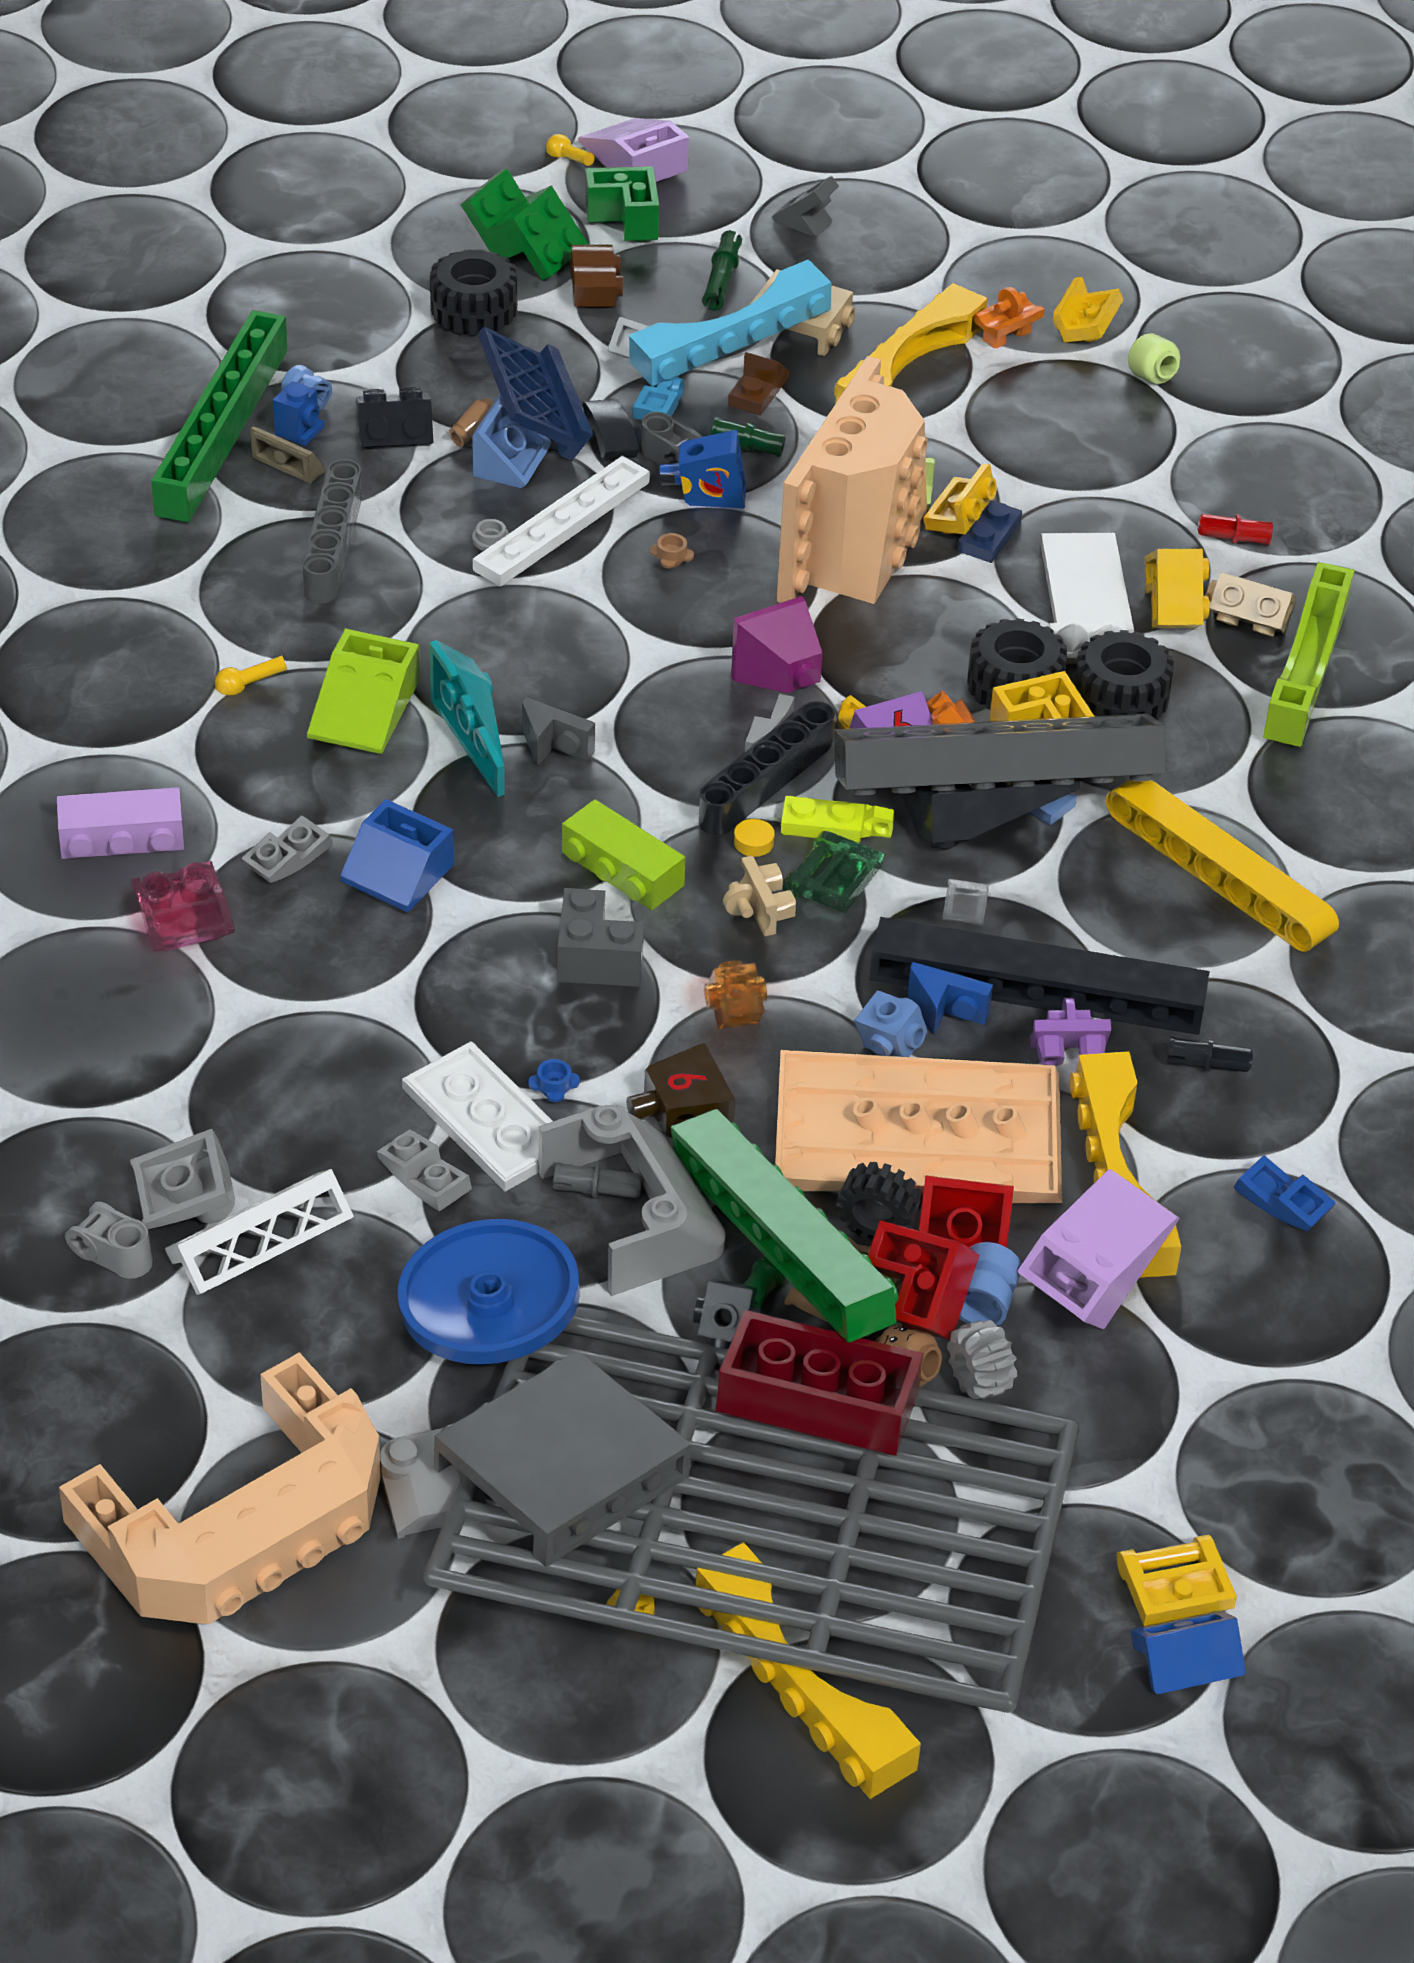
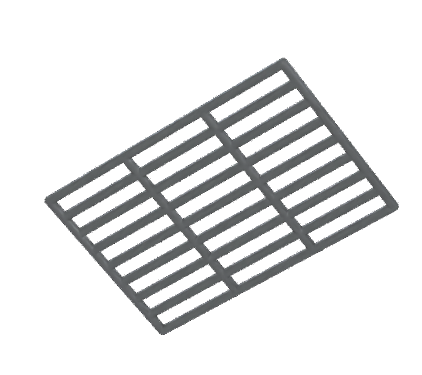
(840, 1554)

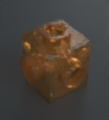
(736, 994)

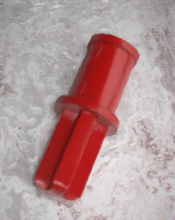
(1235, 528)

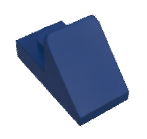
(948, 993)

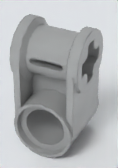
(112, 1241)

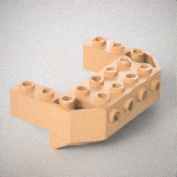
(252, 1535)

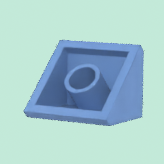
(505, 449)

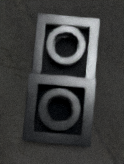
(612, 428)

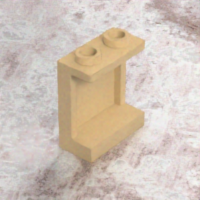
(828, 325)

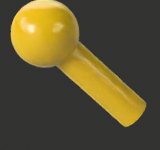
(561, 146)
(233, 681)

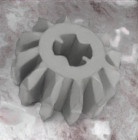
(982, 1359)

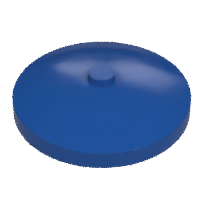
(489, 1291)

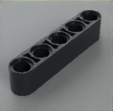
(766, 768)

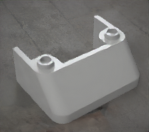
(677, 1218)

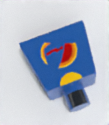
(709, 471)

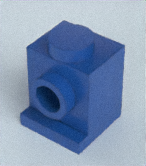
(297, 413)

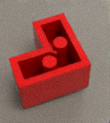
(933, 1274)

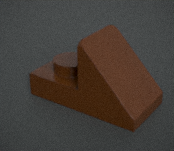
(758, 385)

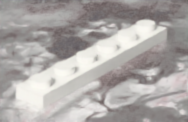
(560, 521)

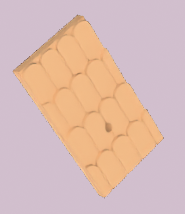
(920, 1118)

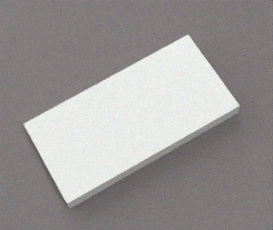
(1085, 578)
(481, 1113)

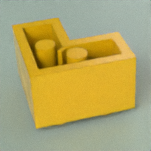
(1177, 587)
(1038, 698)

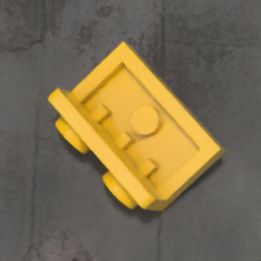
(1085, 314)
(962, 502)

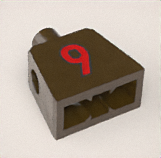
(682, 1089)

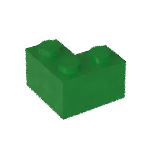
(624, 196)

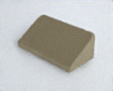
(285, 456)

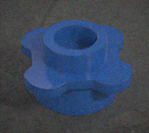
(554, 1079)

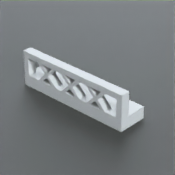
(248, 1218)

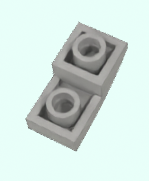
(291, 851)
(419, 1167)

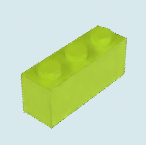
(623, 854)

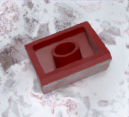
(966, 1210)

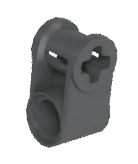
(662, 437)

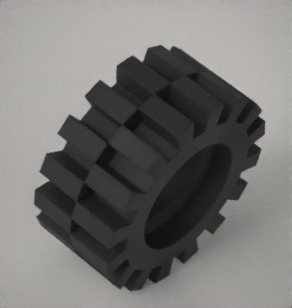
(874, 1184)

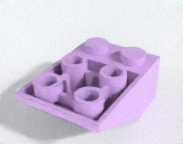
(641, 144)
(1099, 1248)

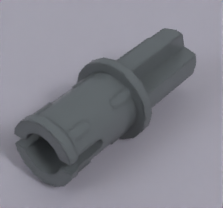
(596, 1181)

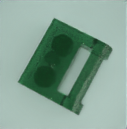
(841, 879)

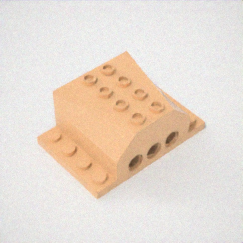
(855, 493)

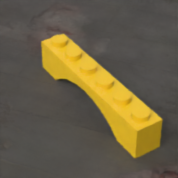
(940, 324)
(1106, 1099)
(863, 1737)

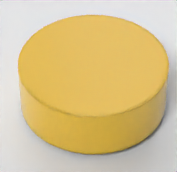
(754, 837)

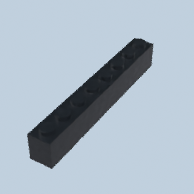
(1046, 974)

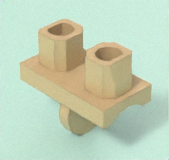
(755, 896)

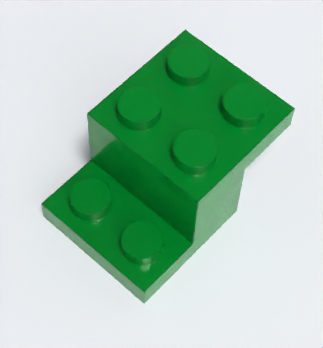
(524, 224)

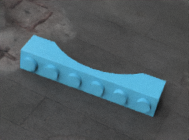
(676, 348)

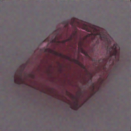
(183, 906)

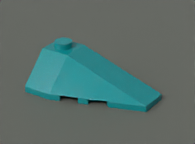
(466, 705)

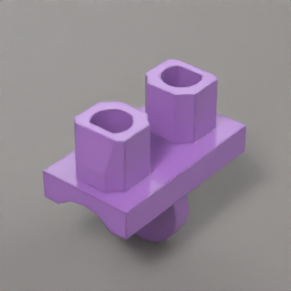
(1068, 1030)

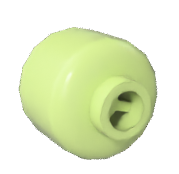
(1154, 358)

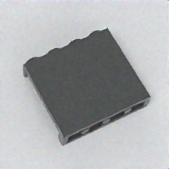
(566, 1454)

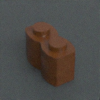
(595, 275)

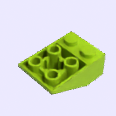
(365, 691)

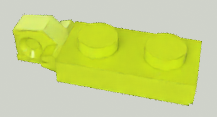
(850, 820)

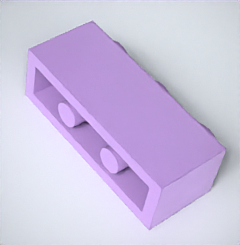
(120, 823)

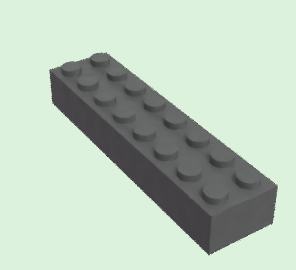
(999, 753)

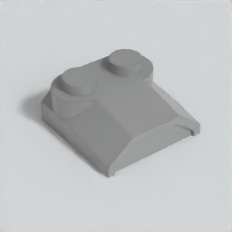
(184, 1182)
(413, 1489)

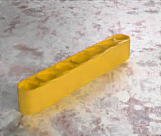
(1223, 863)

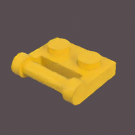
(1178, 1590)

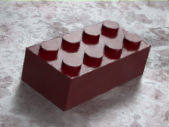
(819, 1382)

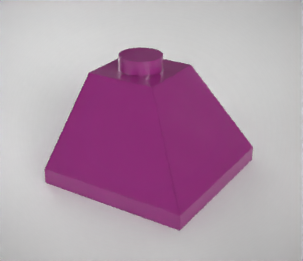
(777, 648)

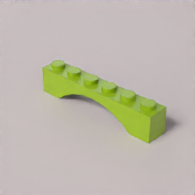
(1310, 654)

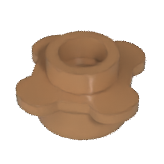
(671, 550)

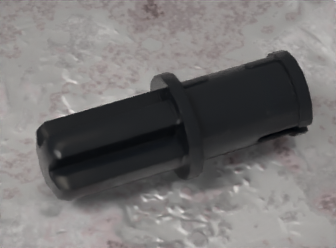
(1209, 1055)

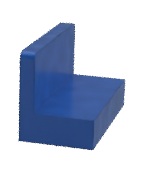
(1191, 1651)

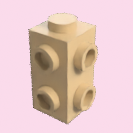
(1250, 602)

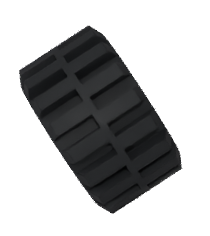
(473, 291)
(1010, 654)
(1124, 674)

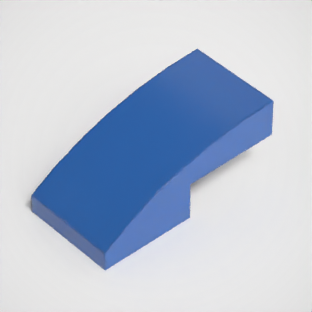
(1291, 1201)

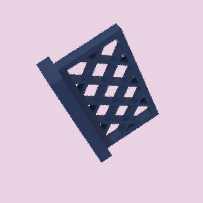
(537, 391)

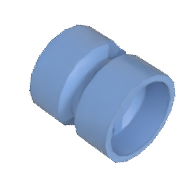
(991, 1284)

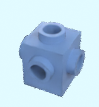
(891, 1025)

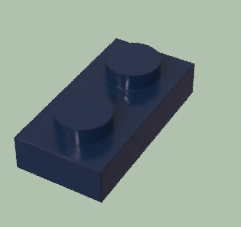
(990, 531)

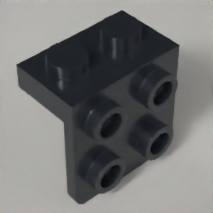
(395, 417)

